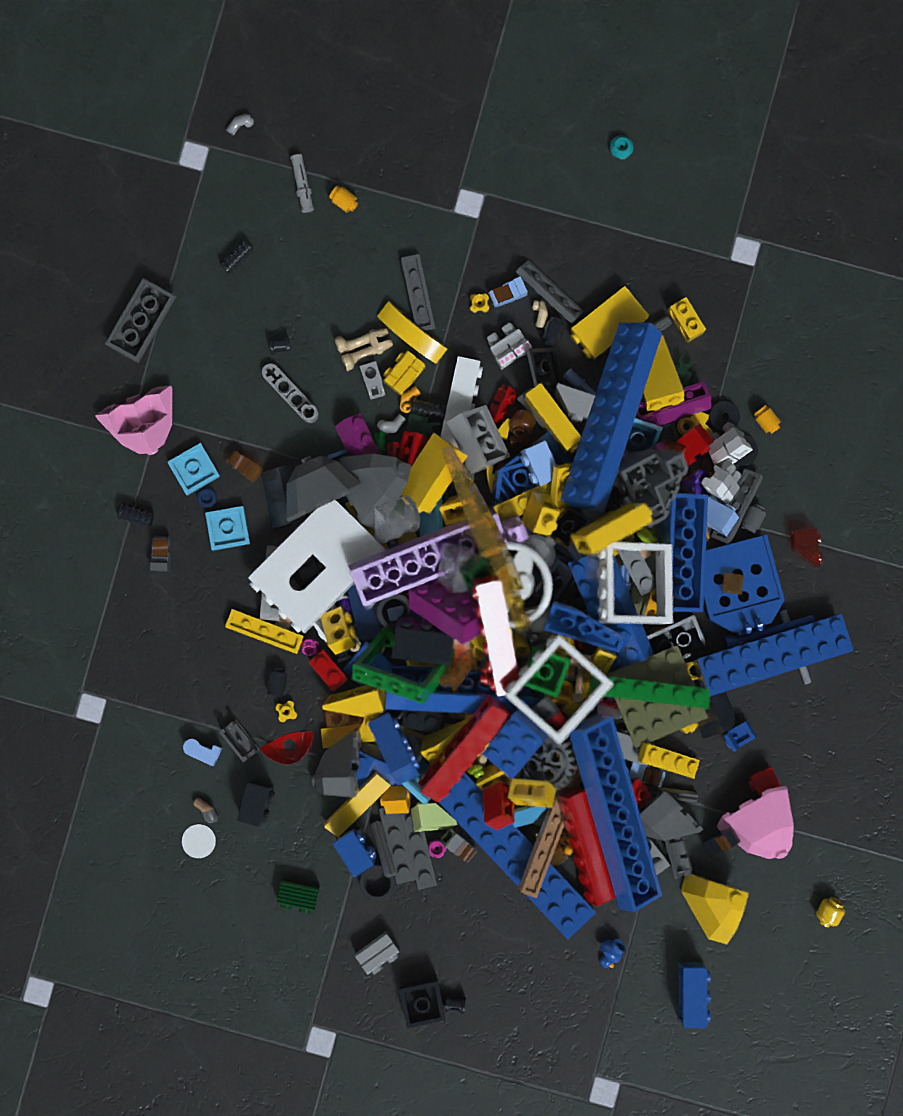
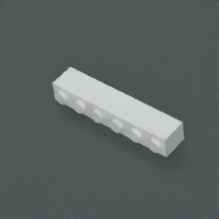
(461, 392)

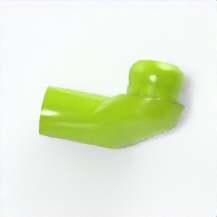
(476, 770)

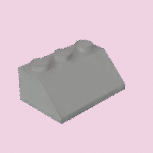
(574, 403)
(478, 439)

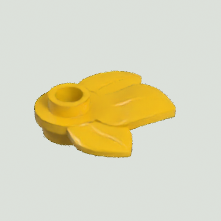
(693, 421)

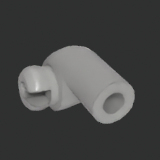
(238, 121)
(391, 426)

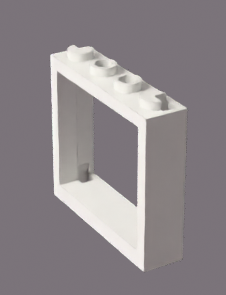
(663, 584)
(538, 660)

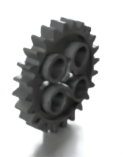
(547, 759)

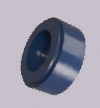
(207, 498)

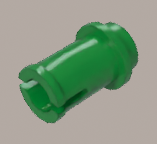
(379, 440)

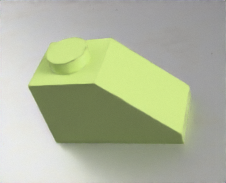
(430, 817)

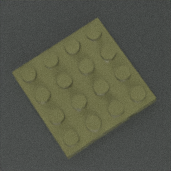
(654, 720)

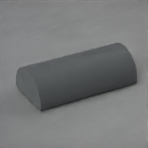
(140, 320)

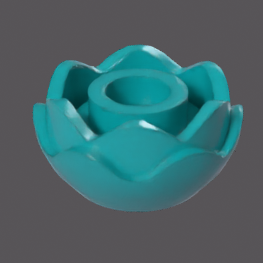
(619, 152)

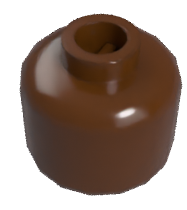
(522, 423)

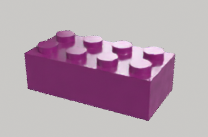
(446, 610)

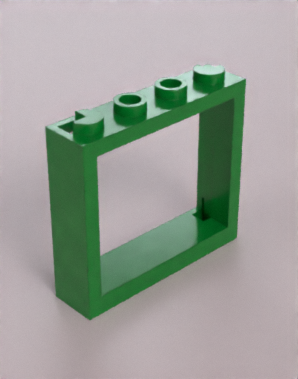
(390, 682)

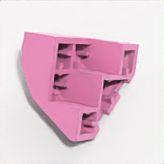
(142, 421)
(763, 824)

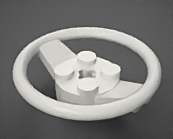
(524, 564)

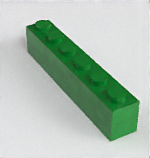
(654, 692)

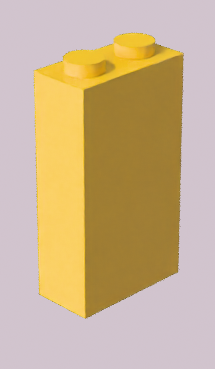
(600, 326)
(663, 382)
(553, 419)
(430, 474)
(612, 528)

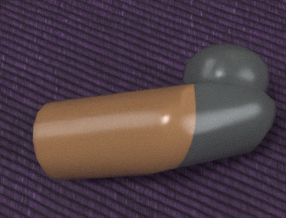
(207, 810)

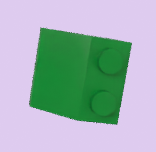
(551, 674)

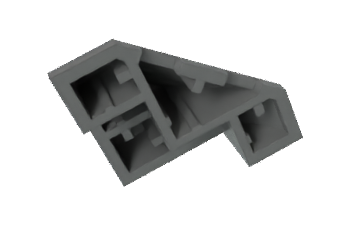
(381, 479)
(652, 479)
(317, 484)
(339, 767)
(666, 819)

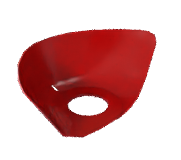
(276, 751)

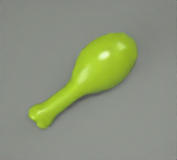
(647, 536)

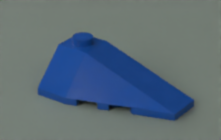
(574, 624)
(371, 764)

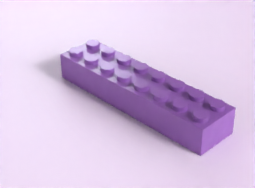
(410, 562)

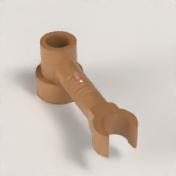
(577, 694)

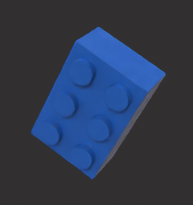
(515, 743)
(394, 748)
(355, 851)
(694, 995)

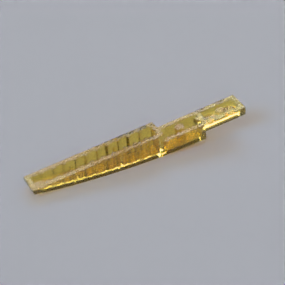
(488, 538)

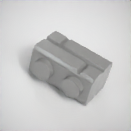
(377, 953)

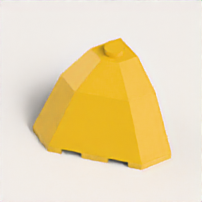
(714, 906)

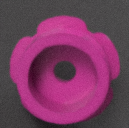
(310, 647)
(437, 853)

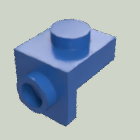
(739, 735)

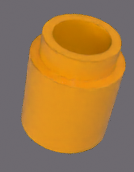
(343, 199)
(767, 419)

